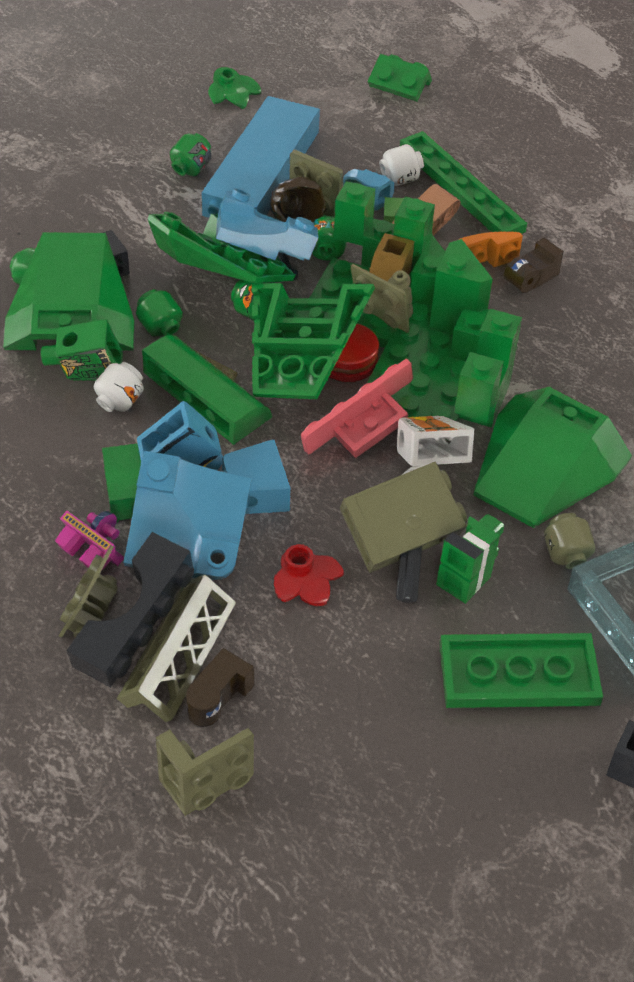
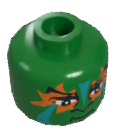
(326, 242)

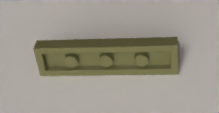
(166, 642)

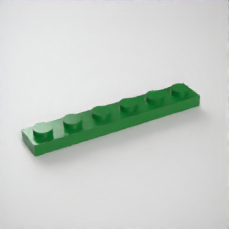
(464, 186)

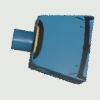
(183, 435)

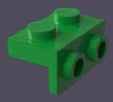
(399, 77)

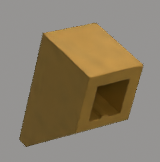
(391, 256)

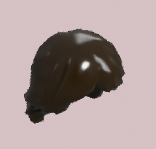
(298, 199)

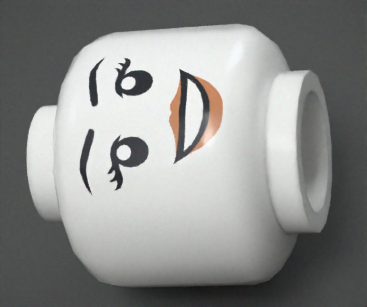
(401, 164)

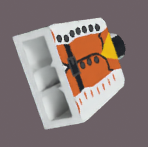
(423, 440)

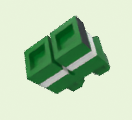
(469, 559)

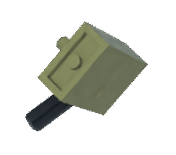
(402, 520)

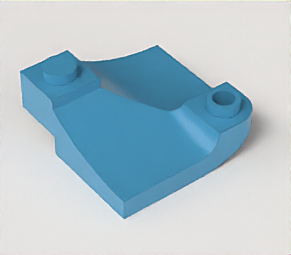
(248, 229)
(191, 508)

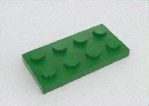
(520, 670)

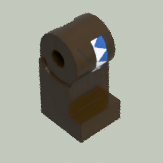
(535, 267)
(216, 686)

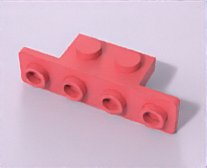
(365, 416)

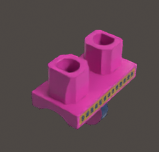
(78, 533)

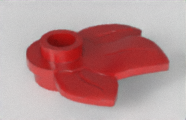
(307, 580)

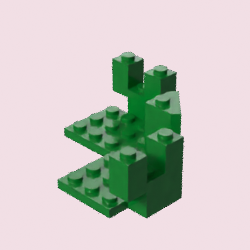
(455, 343)

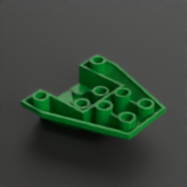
(211, 254)
(68, 284)
(548, 456)

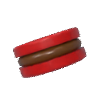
(358, 356)

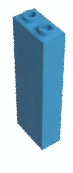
(262, 153)

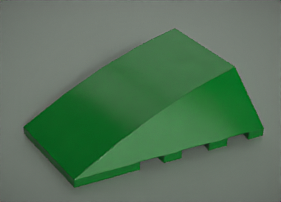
(300, 338)

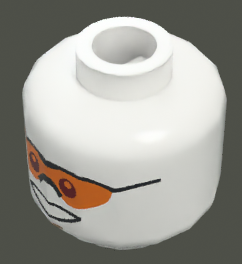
(118, 387)

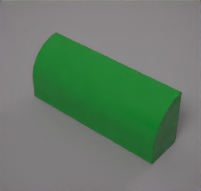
(204, 388)

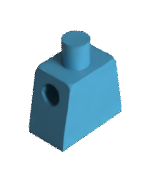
(269, 482)

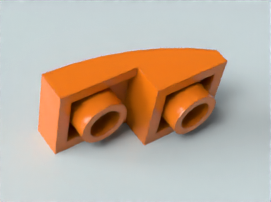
(495, 247)

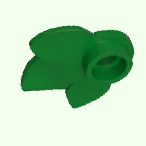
(233, 87)

